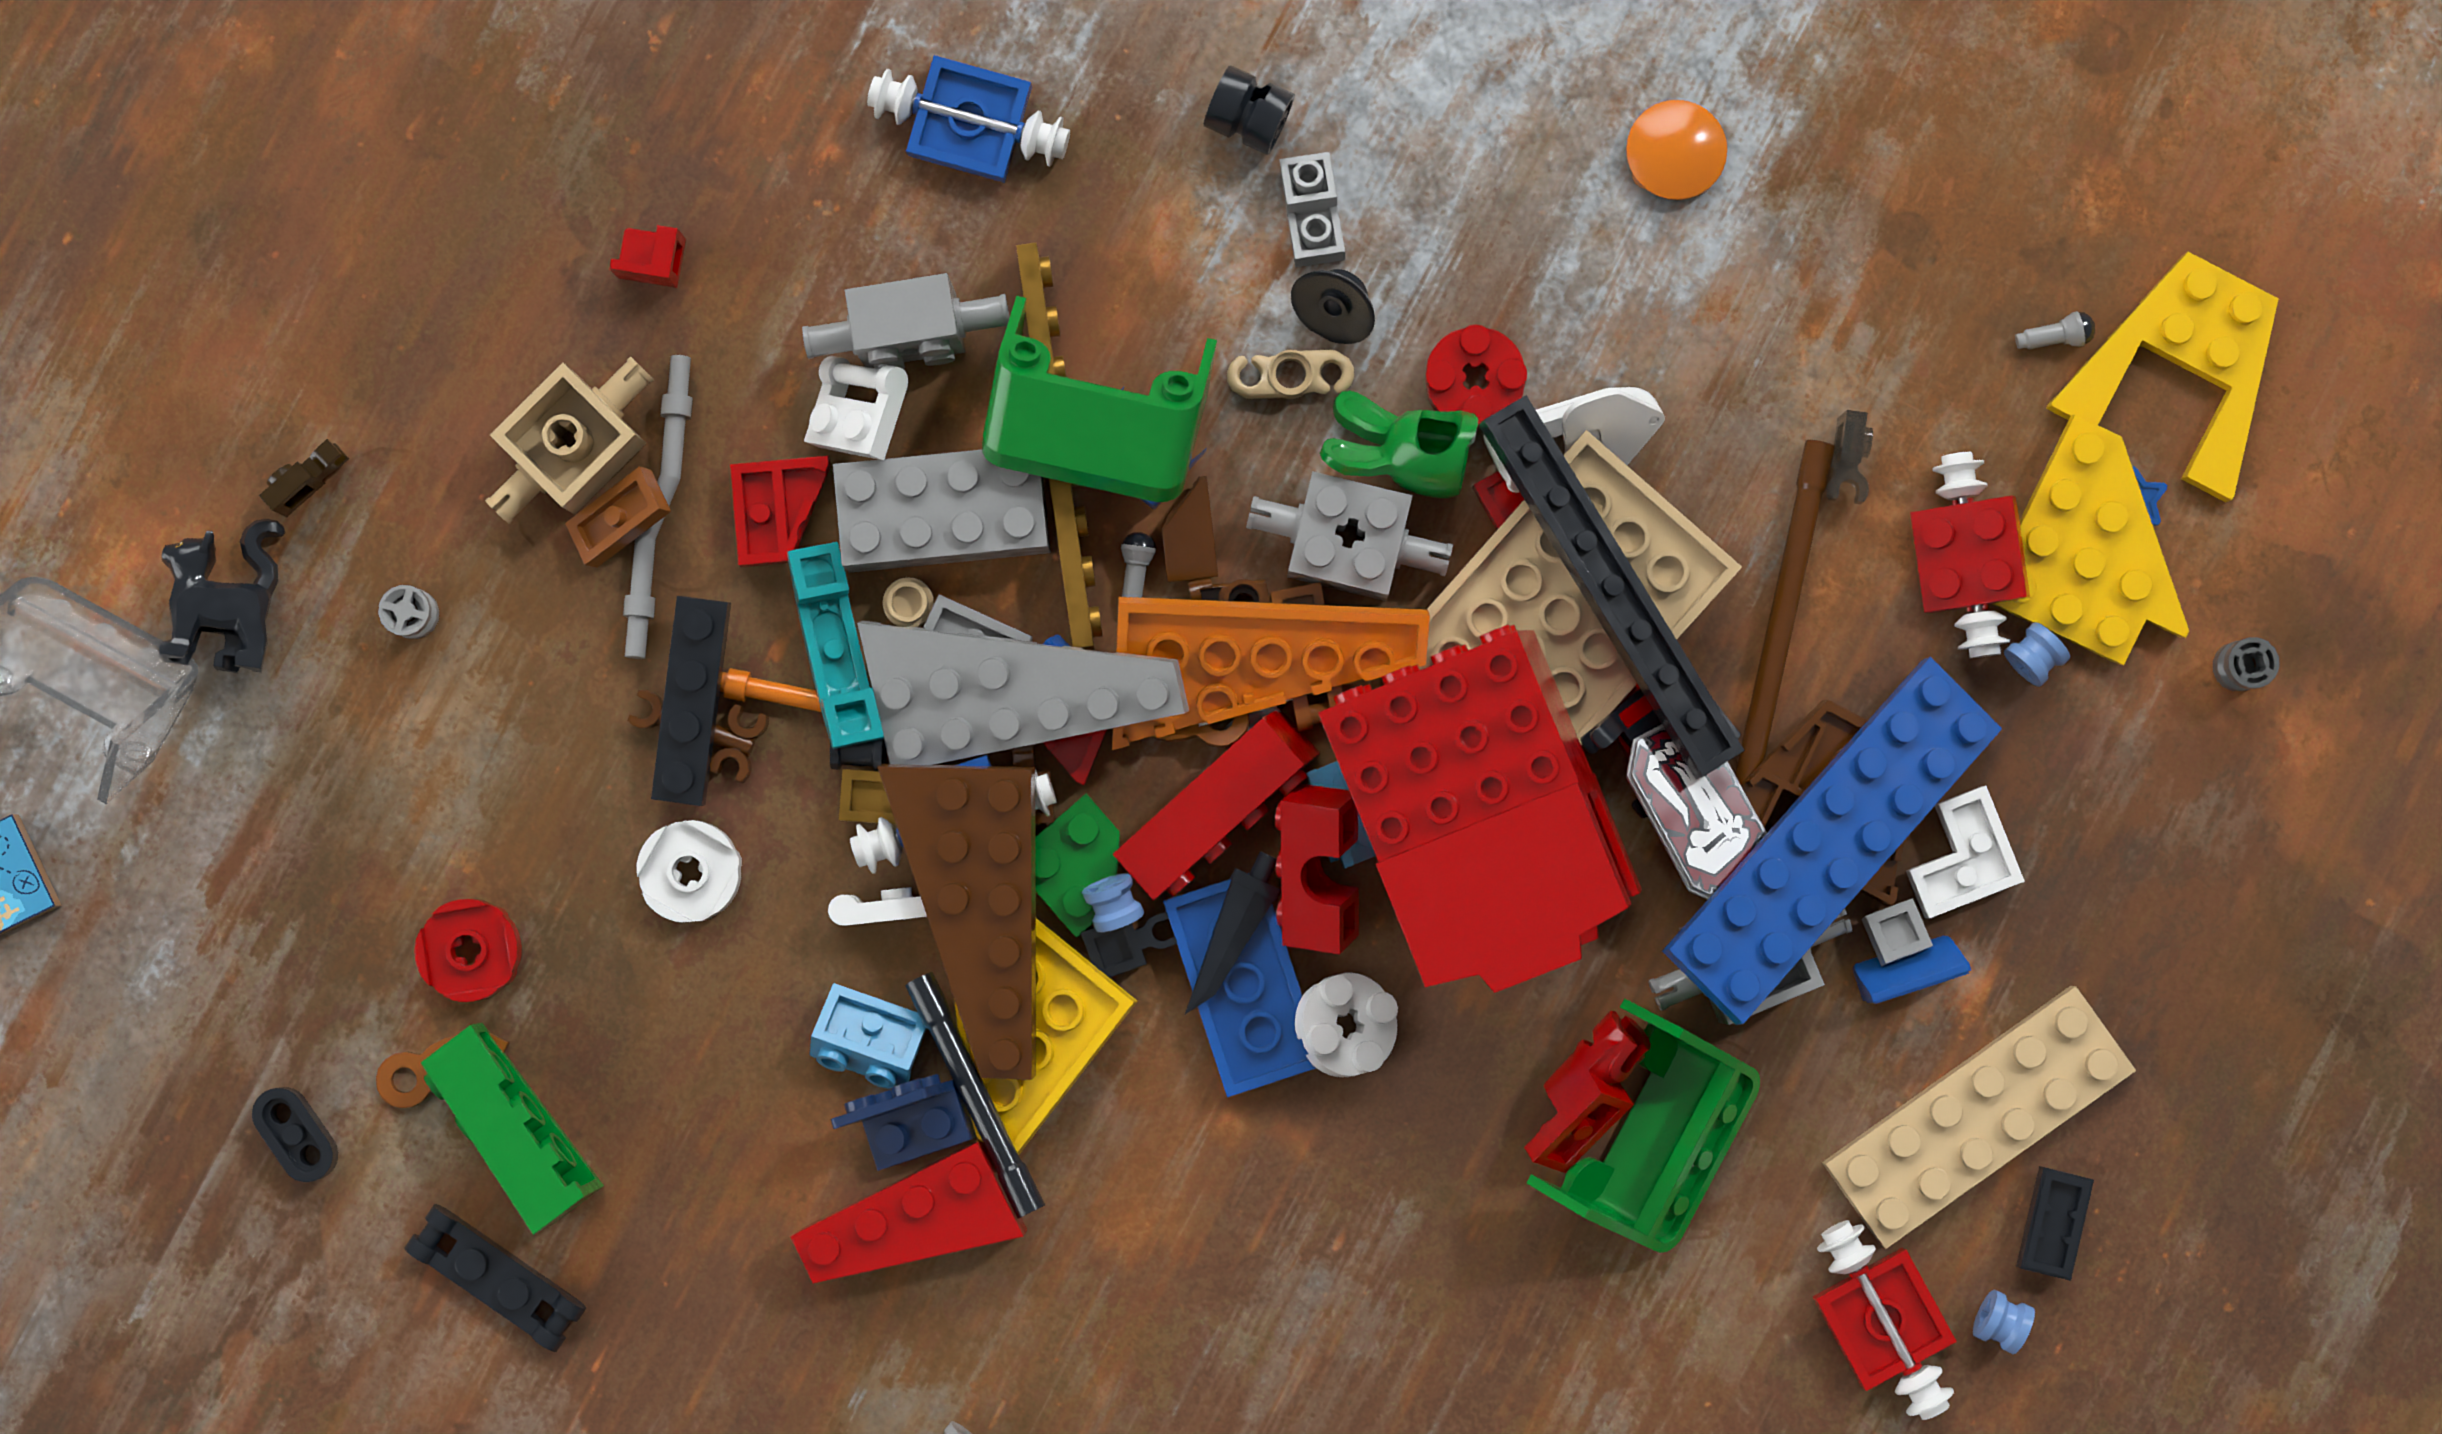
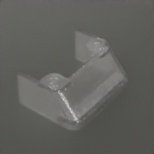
(96, 668)

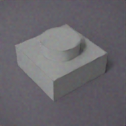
(1897, 932)

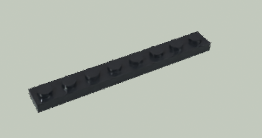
(1611, 587)

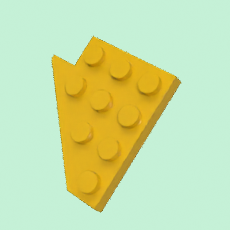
(2094, 549)

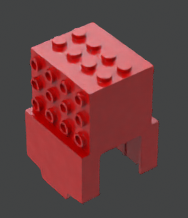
(1482, 812)

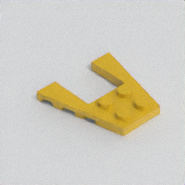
(2207, 326)

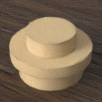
(908, 602)

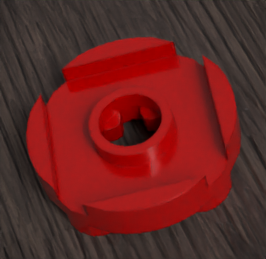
(1475, 348)
(451, 974)

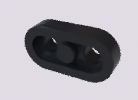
(292, 1138)

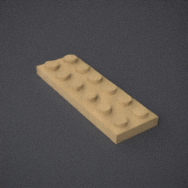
(1978, 1116)

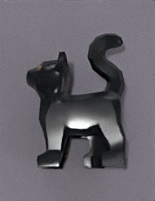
(219, 607)

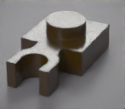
(295, 484)

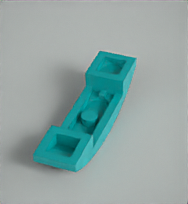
(833, 645)

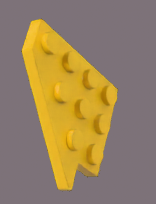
(1074, 1020)

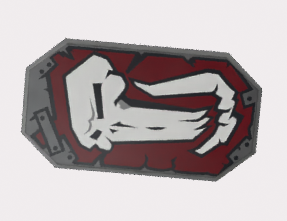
(1700, 821)

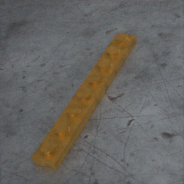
(1069, 520)

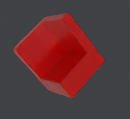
(650, 256)

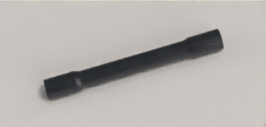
(938, 1019)

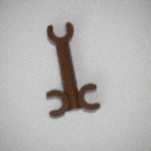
(735, 741)

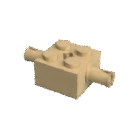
(536, 443)

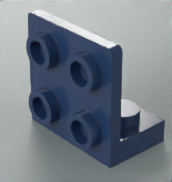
(910, 1120)

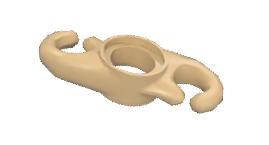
(1270, 388)

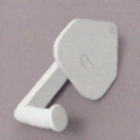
(1615, 416)

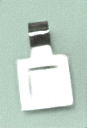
(1852, 444)

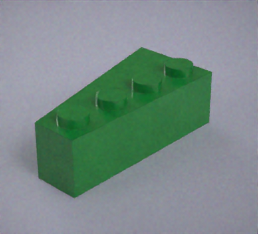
(510, 1128)

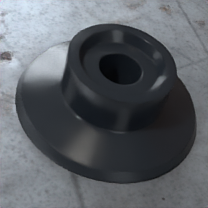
(1334, 305)

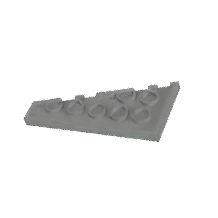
(987, 694)

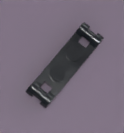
(495, 1277)

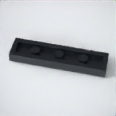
(691, 700)

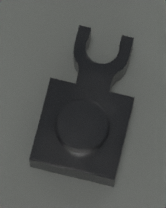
(1122, 948)

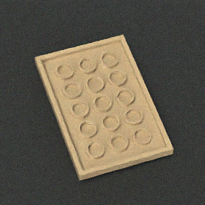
(1526, 584)

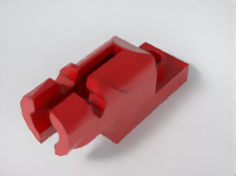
(1589, 1092)

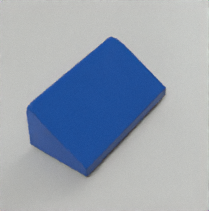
(1912, 973)

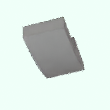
(1312, 209)

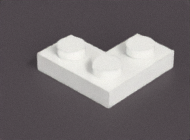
(1979, 861)

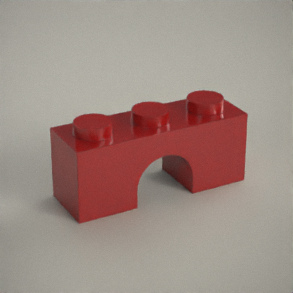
(1313, 907)

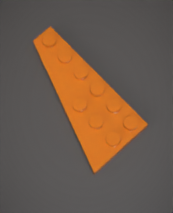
(1262, 652)

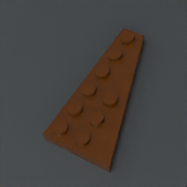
(975, 872)

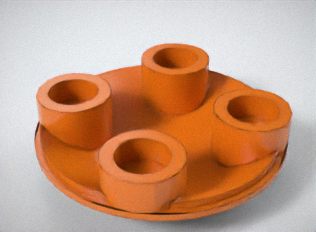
(1676, 150)

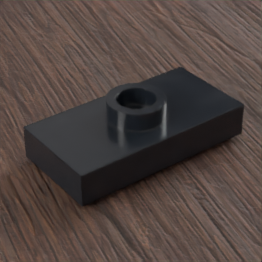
(2055, 1223)

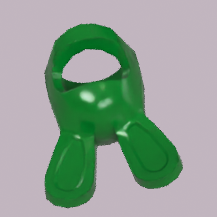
(1417, 450)

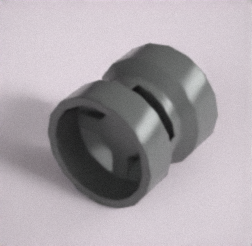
(2235, 665)

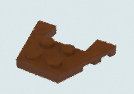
(1800, 761)

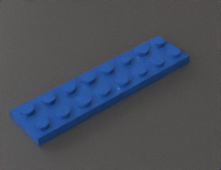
(1831, 841)

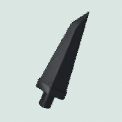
(1241, 913)

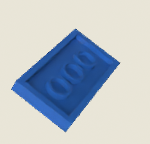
(1256, 1005)

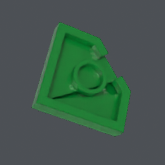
(1072, 856)

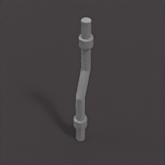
(676, 409)

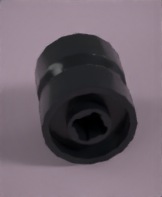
(1248, 110)

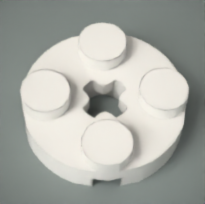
(661, 879)
(1323, 1039)

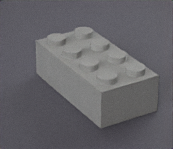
(937, 511)

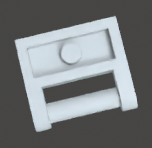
(854, 424)

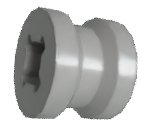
(397, 608)

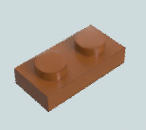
(618, 517)

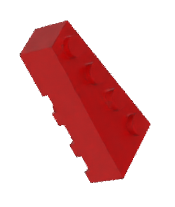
(1215, 804)
(920, 1216)

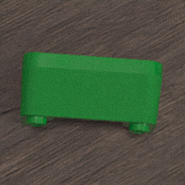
(1092, 430)
(1667, 1142)

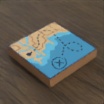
(23, 880)

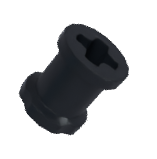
(863, 754)

